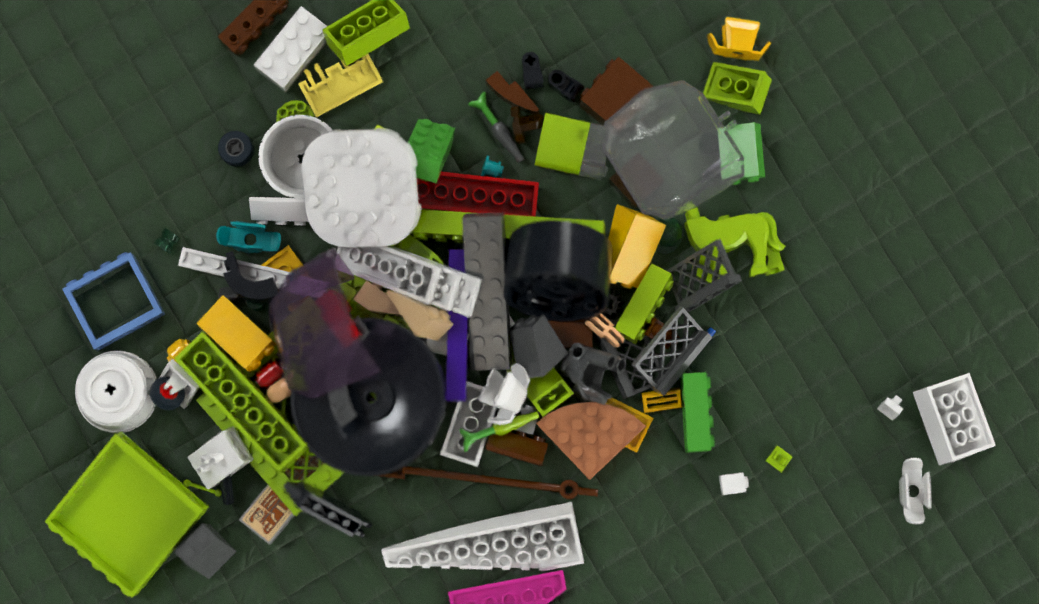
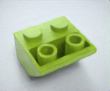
(548, 391)

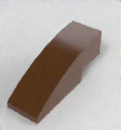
(512, 93)

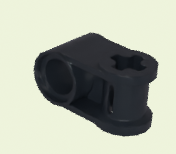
(532, 74)
(565, 87)

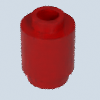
(269, 374)

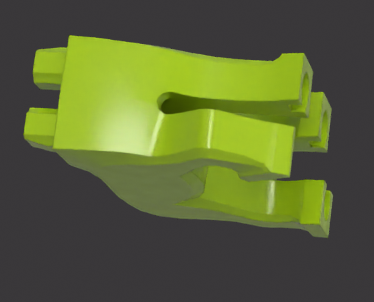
(753, 229)

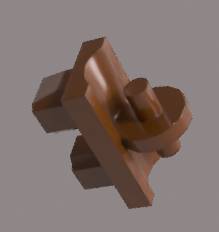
(654, 328)

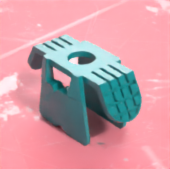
(236, 237)

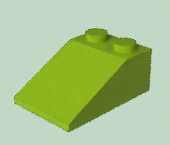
(737, 87)

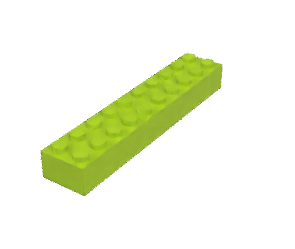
(449, 225)

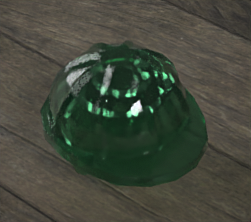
(671, 236)

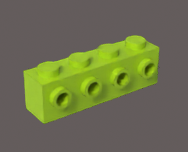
(644, 303)

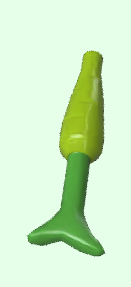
(498, 429)

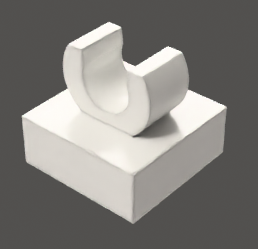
(891, 407)

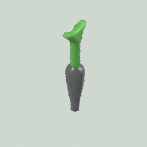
(499, 129)

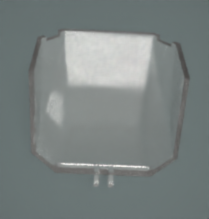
(672, 149)

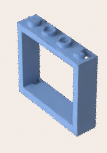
(127, 328)

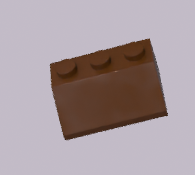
(519, 447)

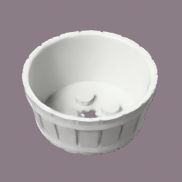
(280, 152)
(130, 401)

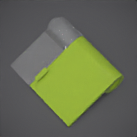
(572, 147)

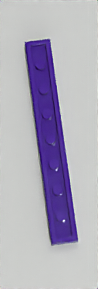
(456, 342)

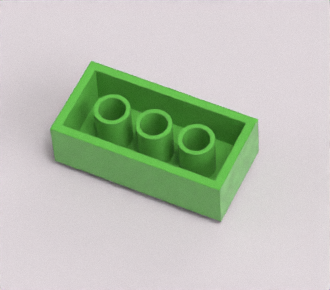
(431, 147)
(696, 412)

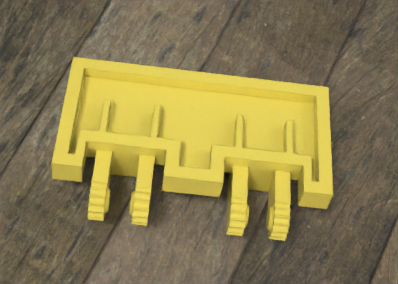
(340, 84)

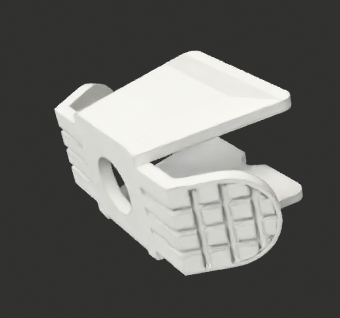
(506, 393)
(913, 476)

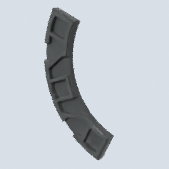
(339, 398)

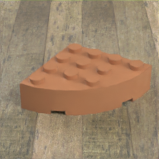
(590, 433)

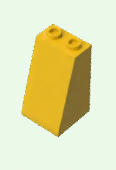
(634, 245)
(236, 334)

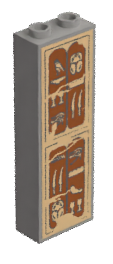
(268, 513)

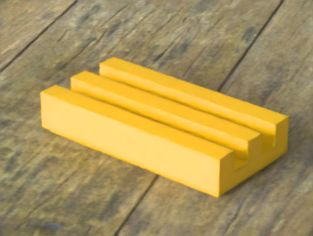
(660, 400)

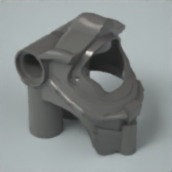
(590, 365)

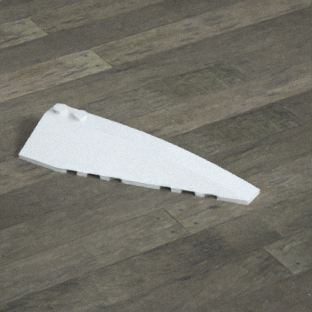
(523, 540)

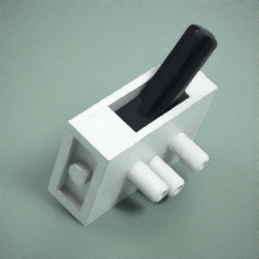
(219, 460)

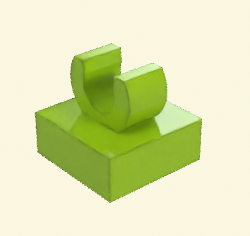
(779, 459)

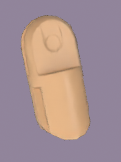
(608, 332)
(278, 391)

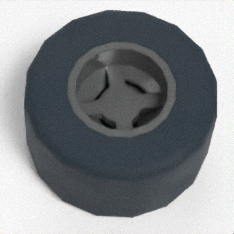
(230, 144)

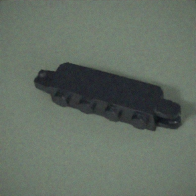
(326, 508)

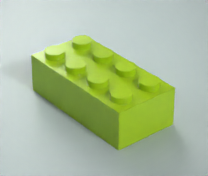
(365, 29)

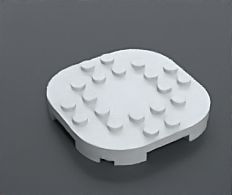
(361, 187)

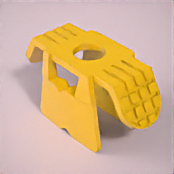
(738, 36)

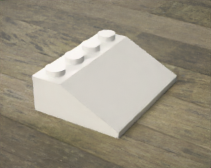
(954, 419)

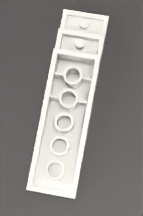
(414, 276)

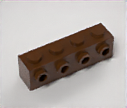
(250, 23)

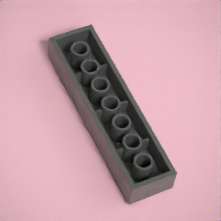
(490, 318)

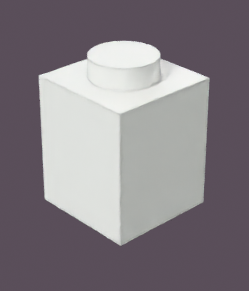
(733, 483)

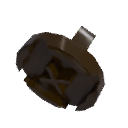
(524, 123)

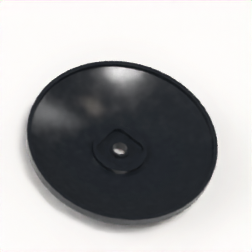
(392, 428)

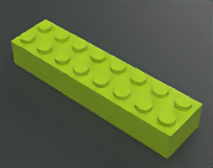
(242, 402)

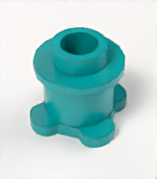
(491, 168)

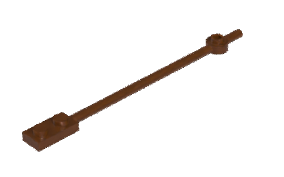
(400, 474)

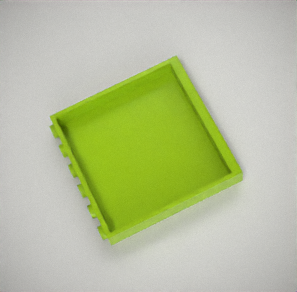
(126, 514)

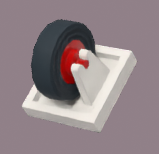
(173, 388)

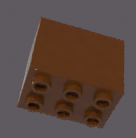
(612, 90)

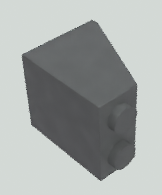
(536, 345)
(205, 551)

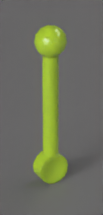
(187, 483)

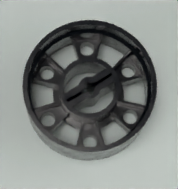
(558, 270)

